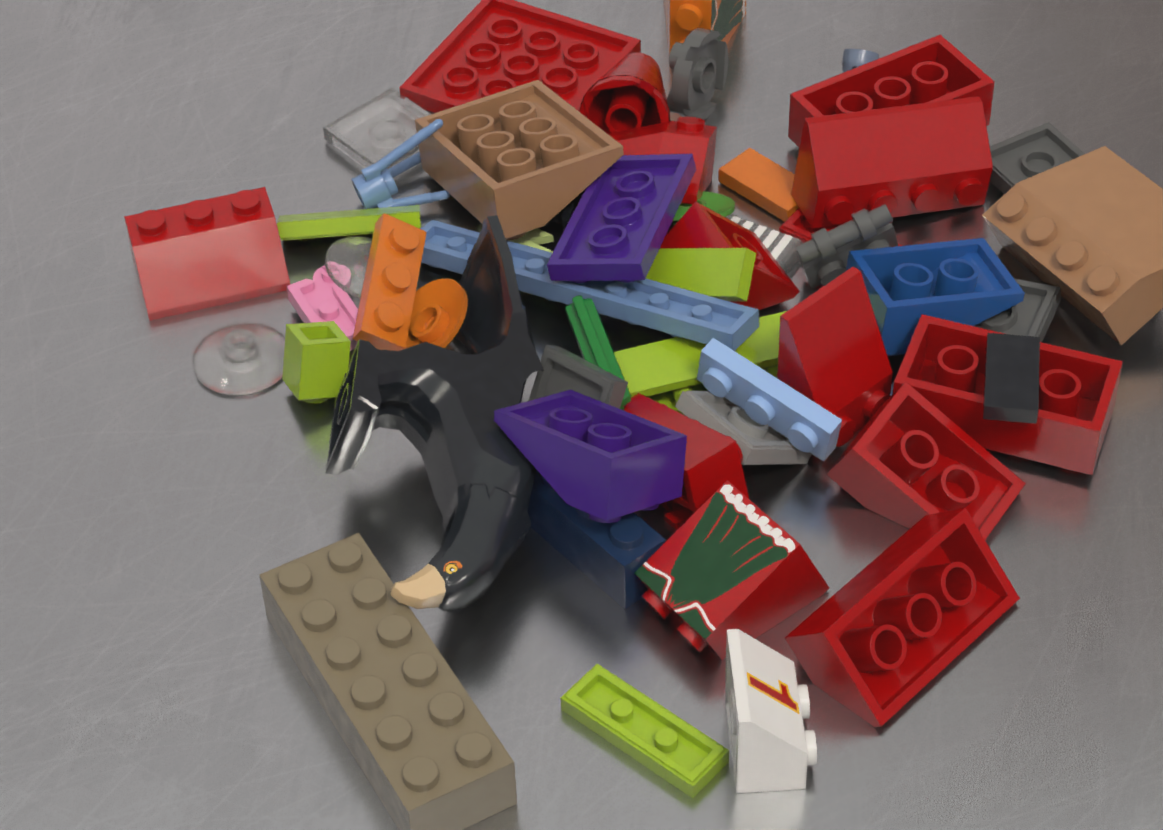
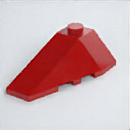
(682, 136)

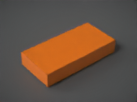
(760, 182)

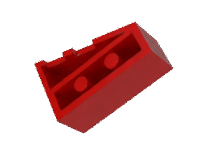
(709, 458)

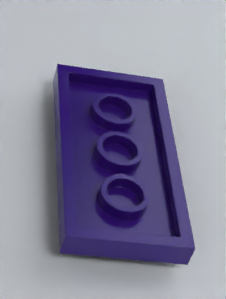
(622, 219)

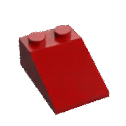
(836, 352)
(922, 464)

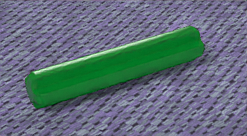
(593, 338)

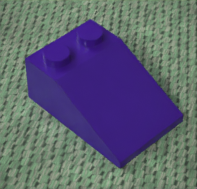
(597, 453)

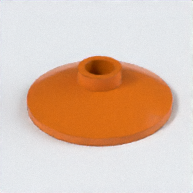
(437, 313)

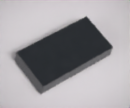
(1011, 378)

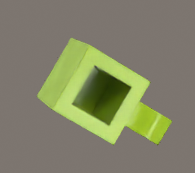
(315, 360)

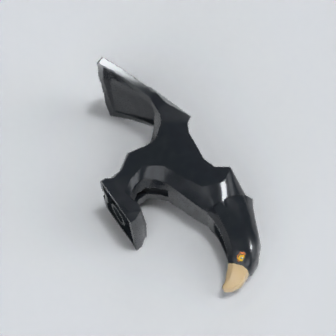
(447, 412)

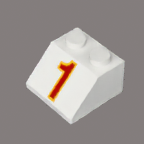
(766, 717)

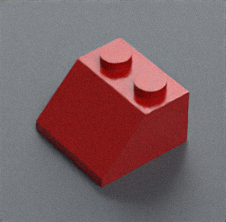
(707, 229)

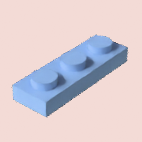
(768, 400)

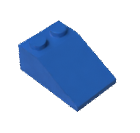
(938, 279)

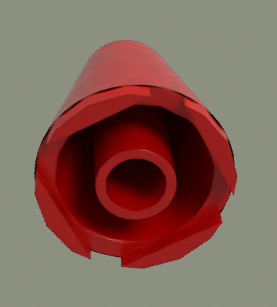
(627, 96)

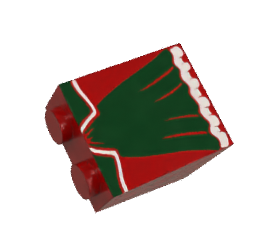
(729, 572)

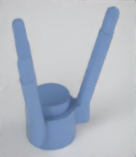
(377, 183)

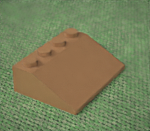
(516, 155)
(1093, 234)

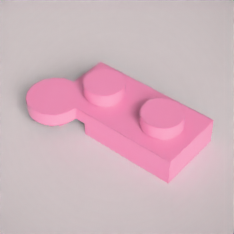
(324, 301)

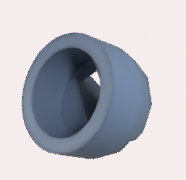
(856, 57)

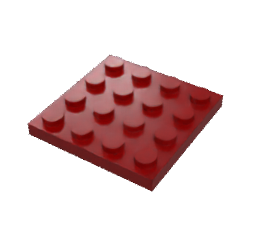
(512, 45)

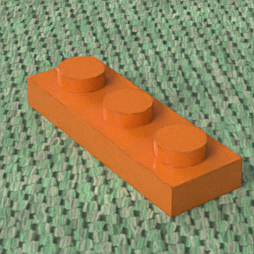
(390, 284)

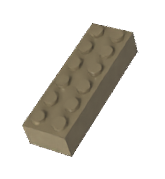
(388, 690)

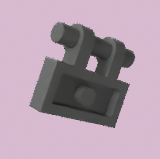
(828, 251)

